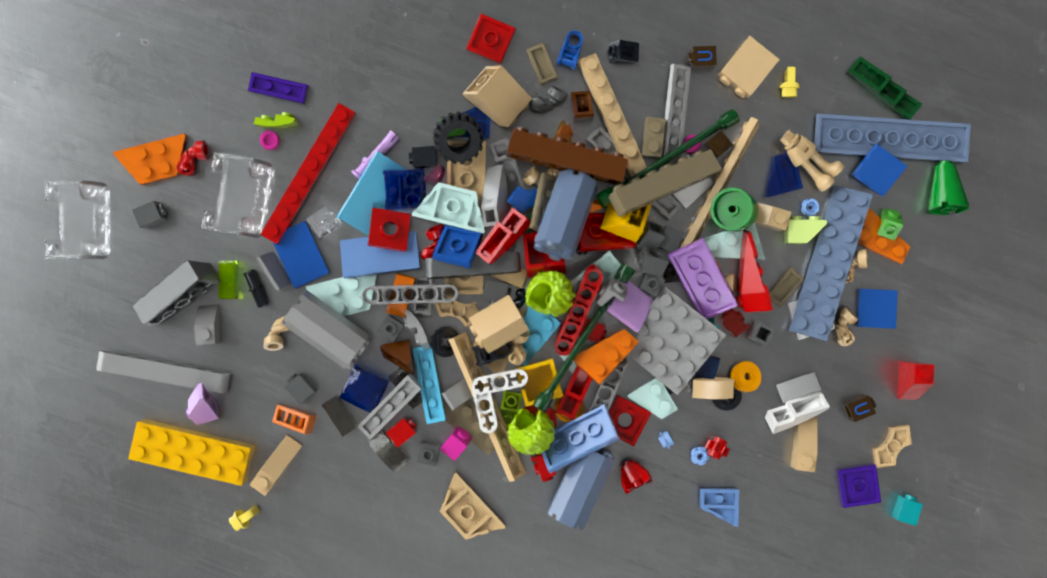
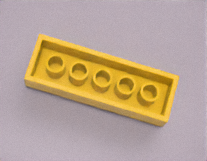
(192, 452)

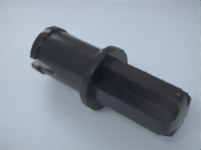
(255, 288)

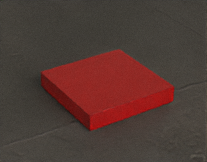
(490, 38)

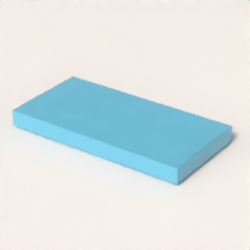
(367, 193)

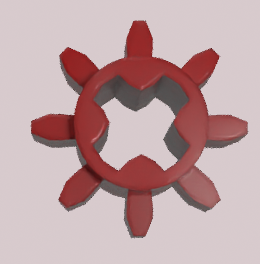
(717, 448)

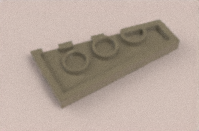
(467, 418)

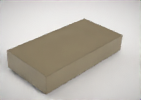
(542, 63)
(785, 287)

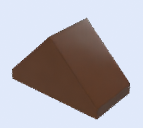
(582, 106)
(400, 354)

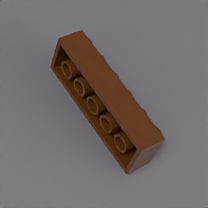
(563, 156)

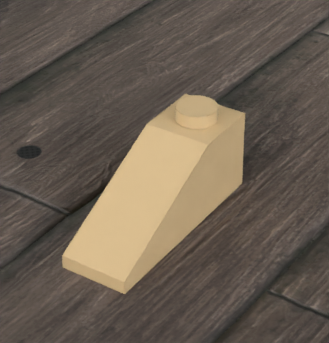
(772, 217)
(805, 446)
(276, 465)

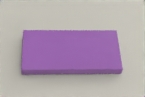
(703, 279)

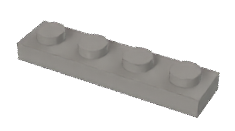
(390, 406)

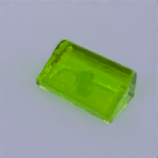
(229, 280)

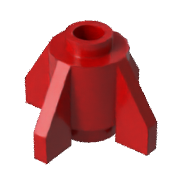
(634, 476)

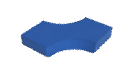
(522, 199)

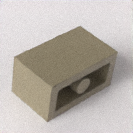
(652, 138)

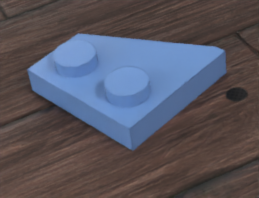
(721, 503)

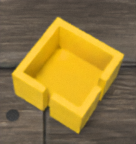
(539, 378)

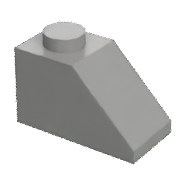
(207, 325)

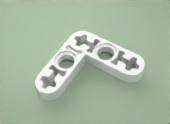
(486, 394)

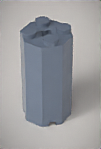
(566, 215)
(581, 488)

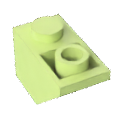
(802, 231)

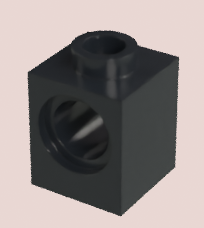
(423, 157)

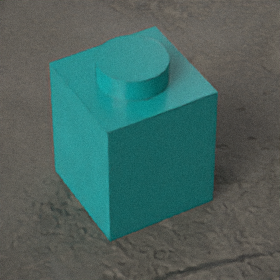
(907, 509)

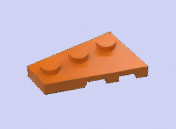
(892, 249)
(606, 355)

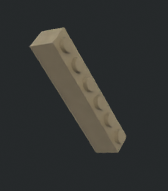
(664, 183)

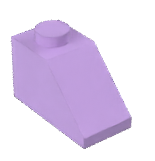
(202, 406)

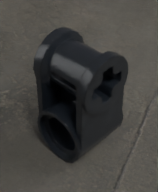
(488, 358)

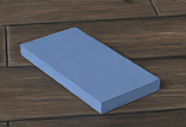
(364, 260)
(580, 438)

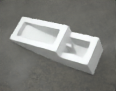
(796, 411)

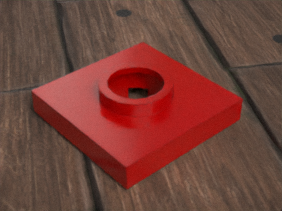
(377, 236)
(639, 419)

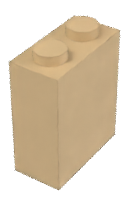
(748, 67)
(497, 324)

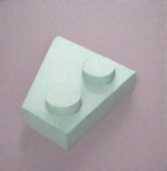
(654, 398)

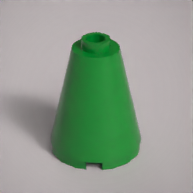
(947, 190)

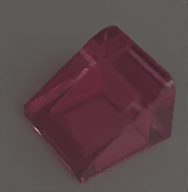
(435, 175)

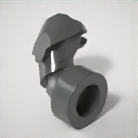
(541, 104)

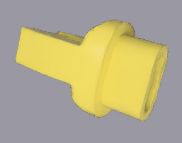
(789, 87)
(241, 519)

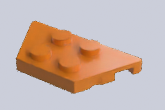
(154, 159)

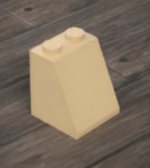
(498, 95)

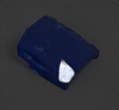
(404, 188)
(364, 389)

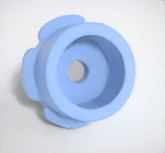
(811, 202)
(666, 440)
(695, 452)

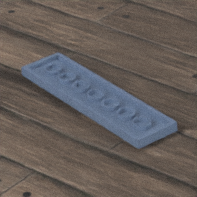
(897, 136)
(830, 263)

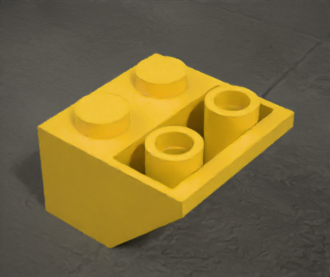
(628, 226)

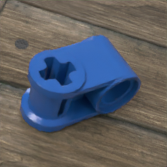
(570, 53)

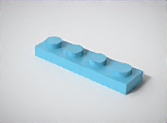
(431, 390)

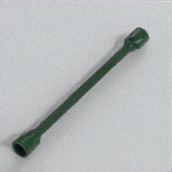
(726, 120)
(545, 398)

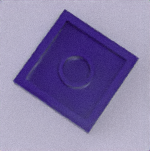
(859, 485)

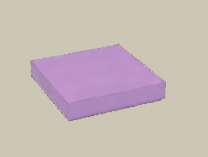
(633, 309)

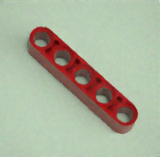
(575, 318)

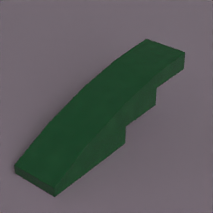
(884, 88)

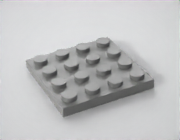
(674, 341)

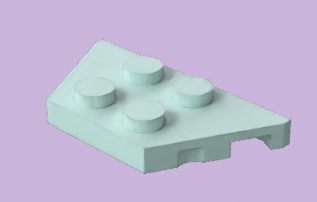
(452, 207)
(345, 294)

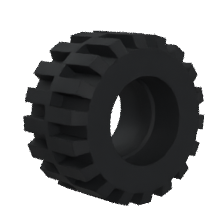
(462, 153)

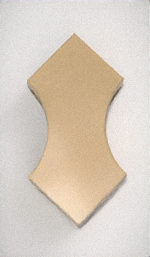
(457, 309)
(887, 452)

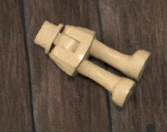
(802, 149)

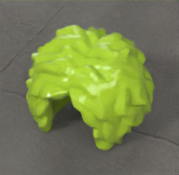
(550, 293)
(531, 434)

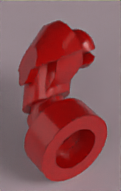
(187, 163)
(432, 234)

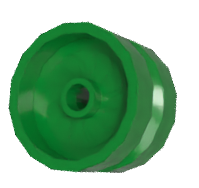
(723, 212)

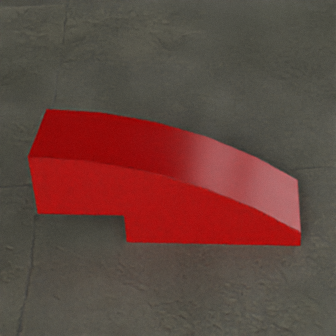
(503, 236)
(573, 394)

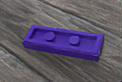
(278, 88)

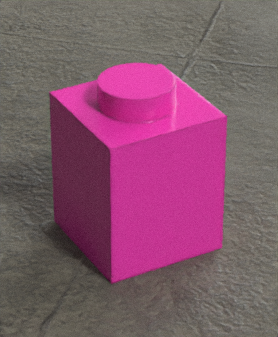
(456, 443)

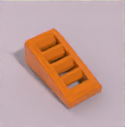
(304, 428)

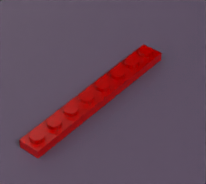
(308, 173)

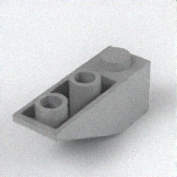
(495, 196)

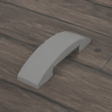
(512, 172)

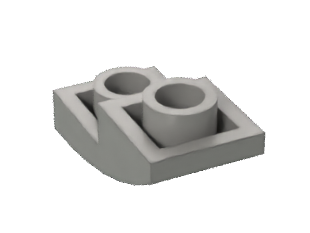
(414, 326)
(799, 387)
(457, 394)

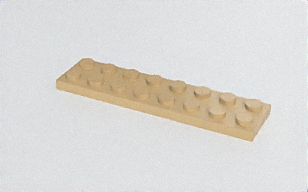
(469, 177)

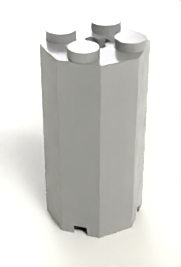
(326, 330)

